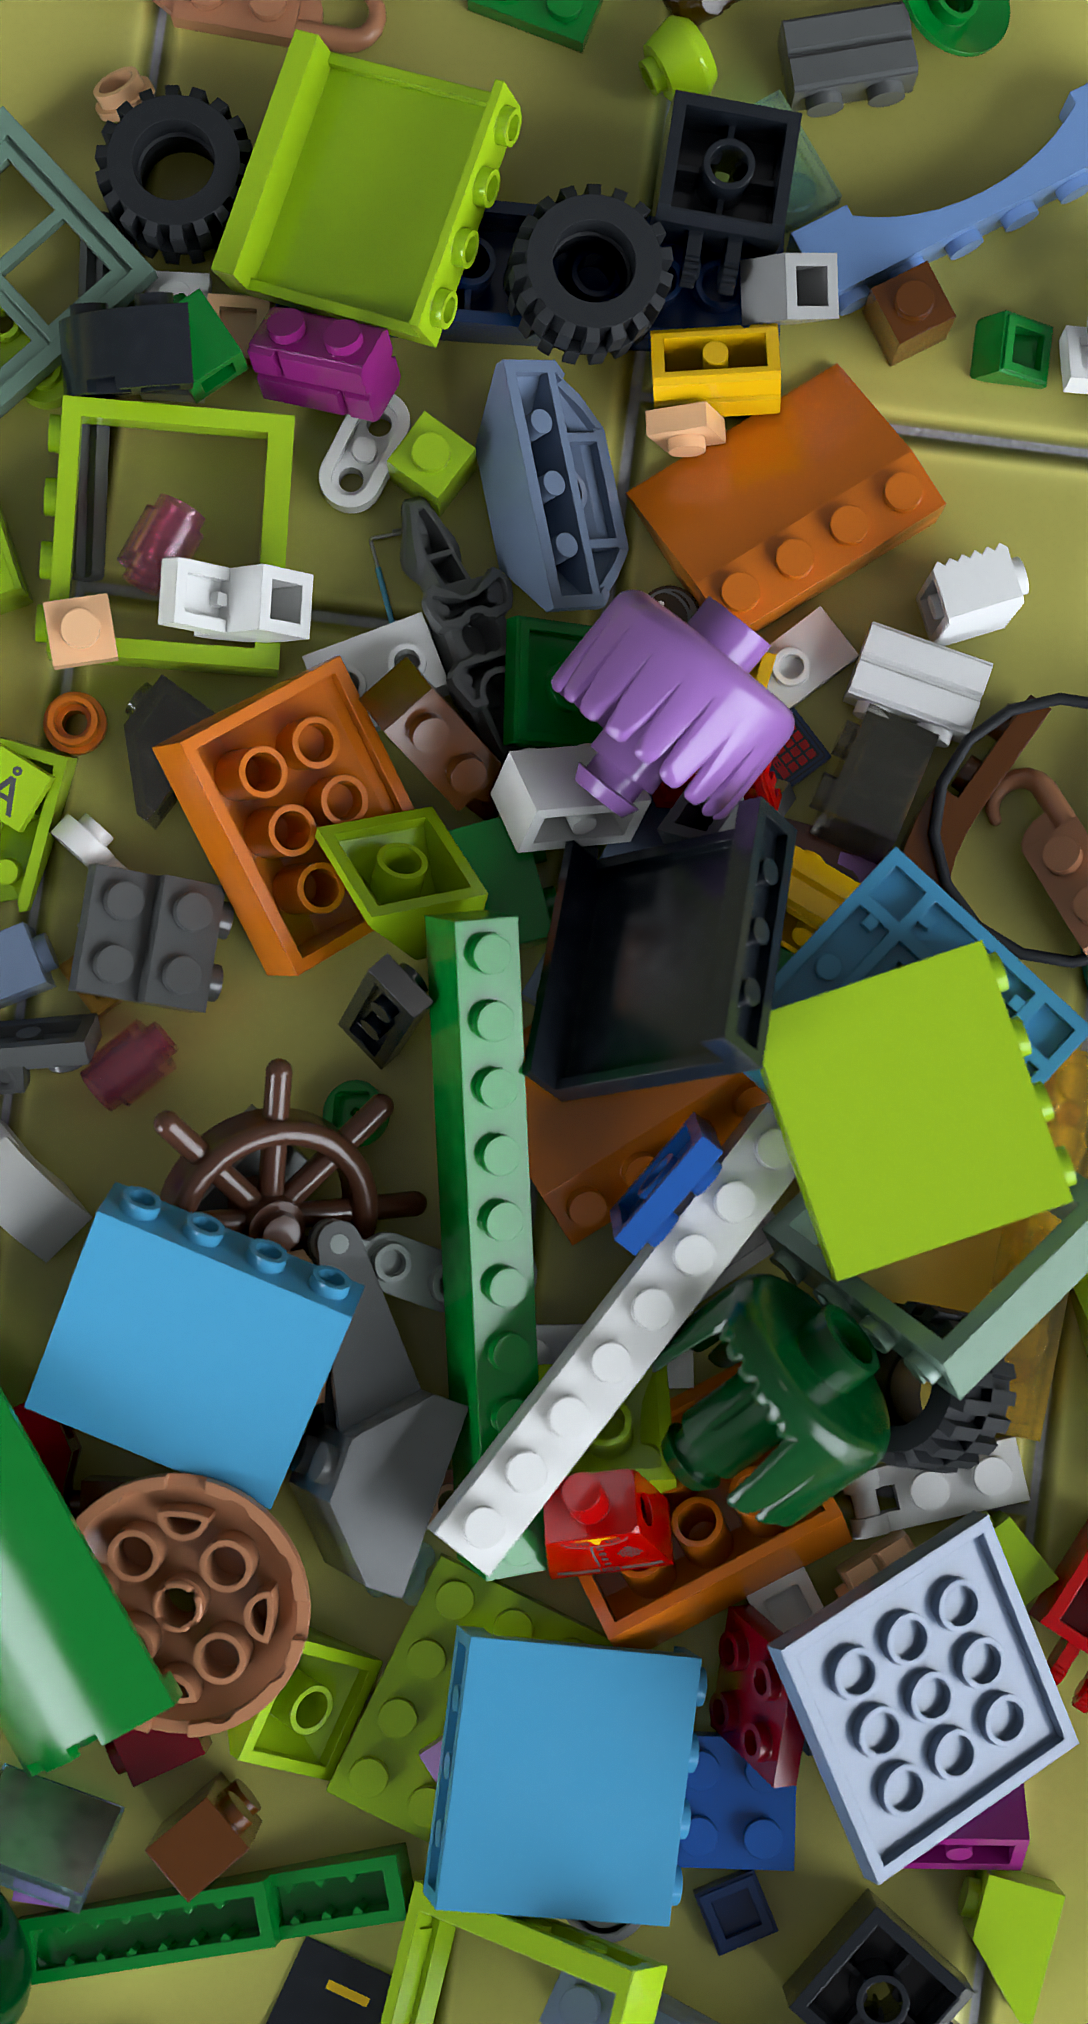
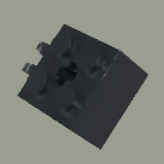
(734, 217)
(873, 1948)

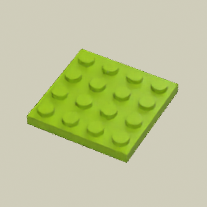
(409, 1703)

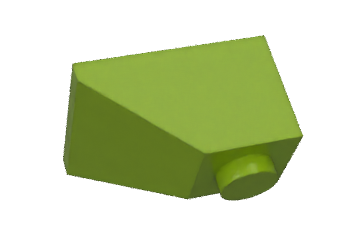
(401, 871)
(313, 1713)

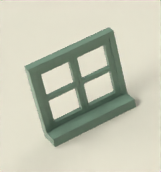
(127, 274)

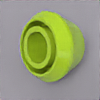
(678, 59)

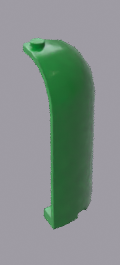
(66, 1643)

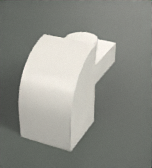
(235, 602)
(34, 1201)

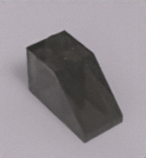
(154, 717)

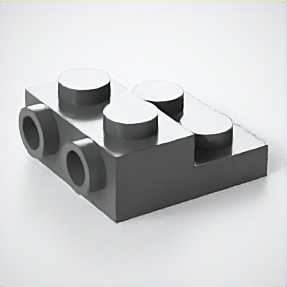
(150, 939)

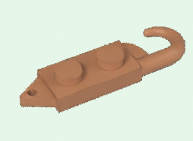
(274, 21)
(1052, 845)

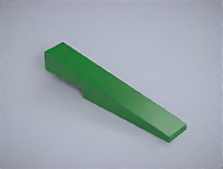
(224, 1918)

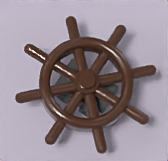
(259, 1179)

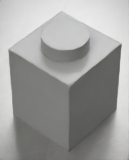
(789, 288)

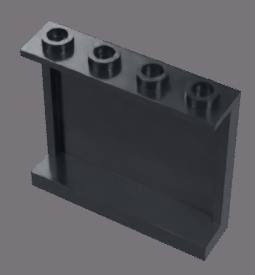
(662, 960)

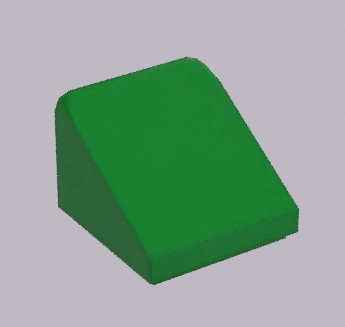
(1011, 350)

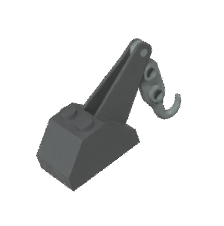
(381, 1441)

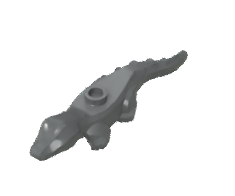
(463, 620)

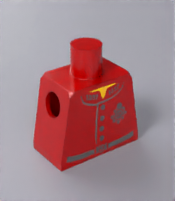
(599, 1525)

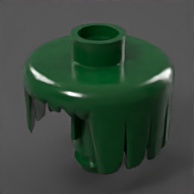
(799, 1386)

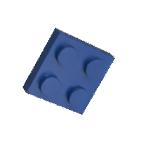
(682, 1166)
(736, 1814)

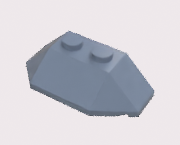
(549, 488)

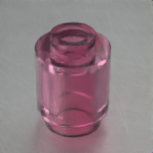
(161, 532)
(130, 1064)

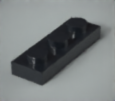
(386, 1009)

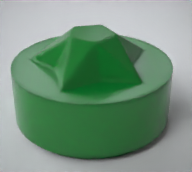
(346, 1101)

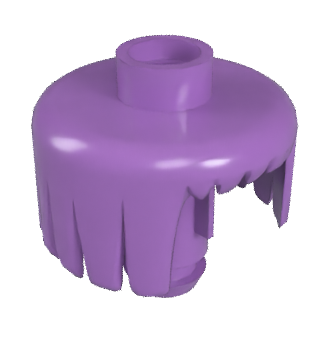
(673, 704)

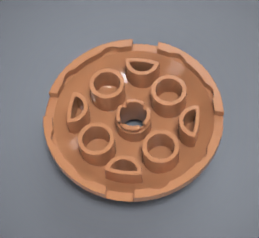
(246, 1587)

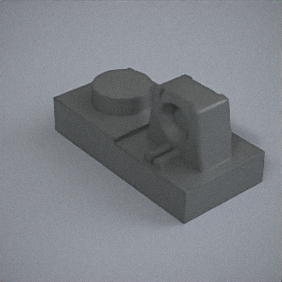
(45, 1042)

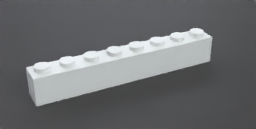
(615, 1348)

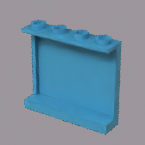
(192, 1343)
(564, 1779)

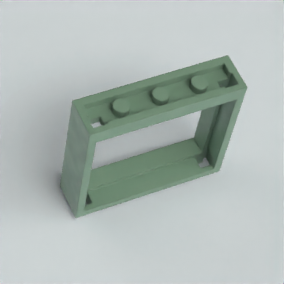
(983, 1334)

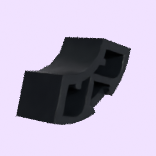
(126, 348)

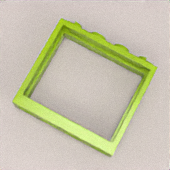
(61, 502)
(429, 1939)

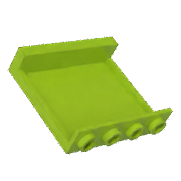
(366, 191)
(912, 1111)

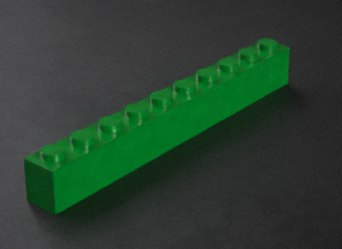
(484, 1189)

